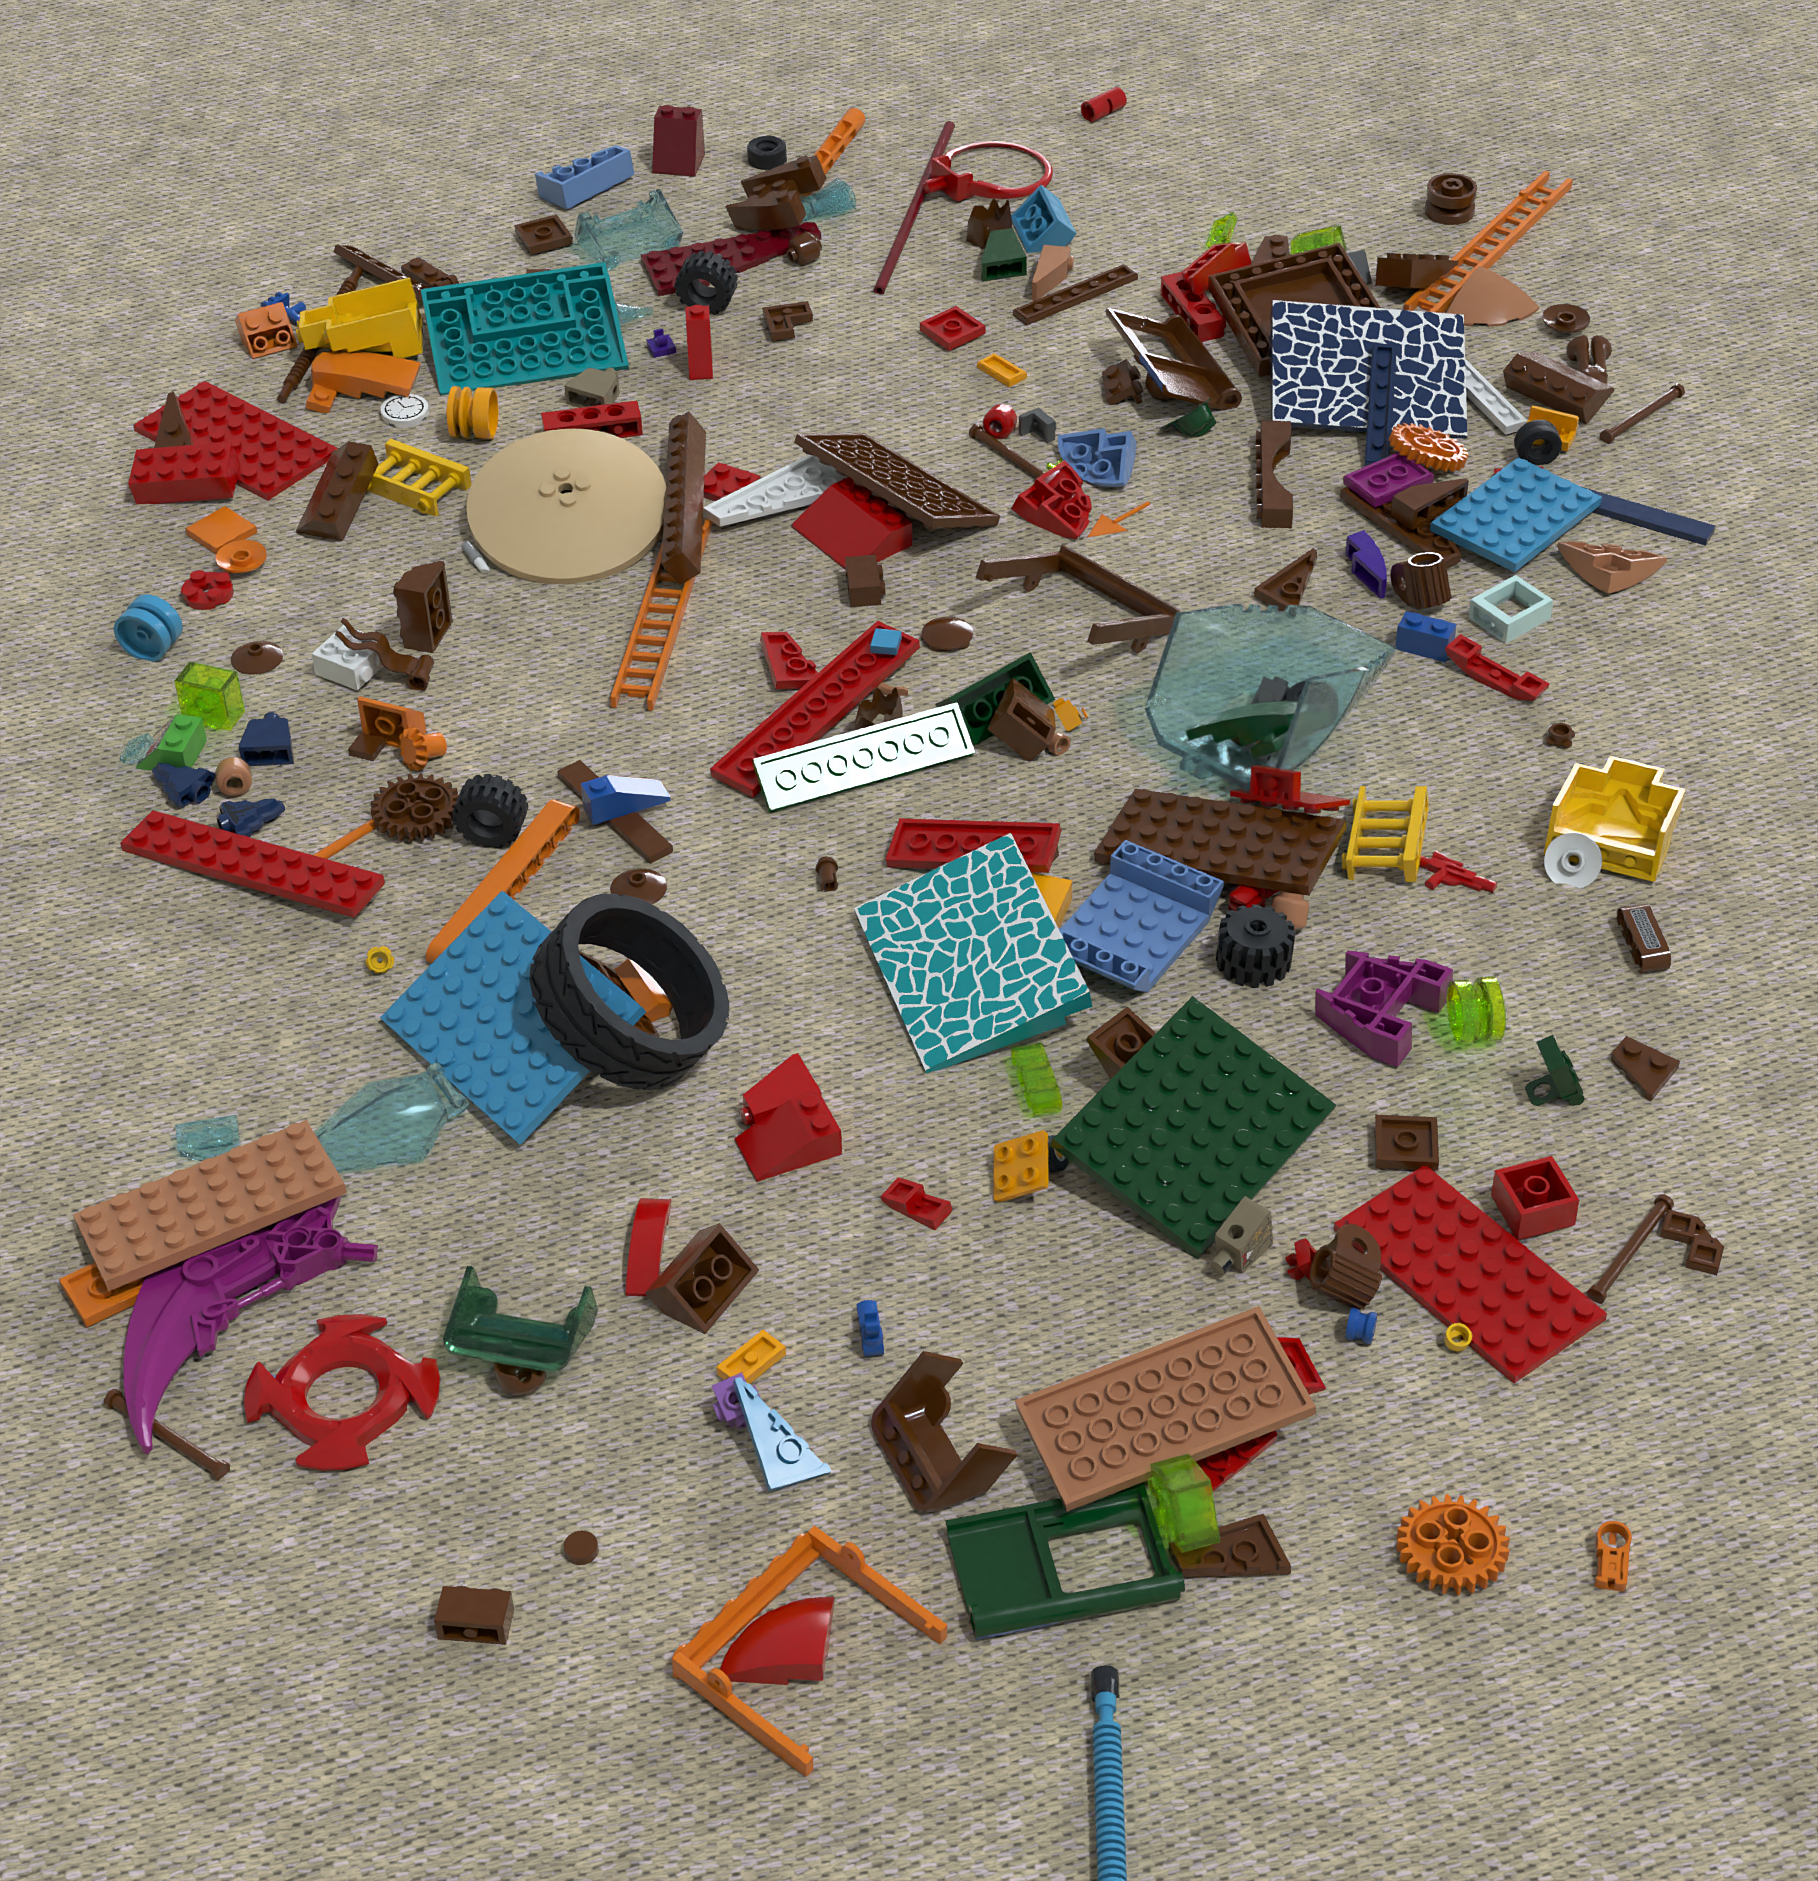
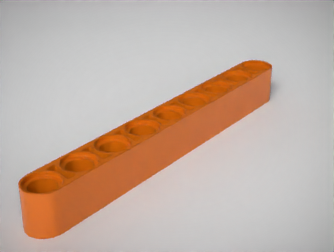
(512, 870)

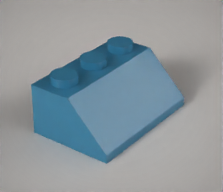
(1042, 221)

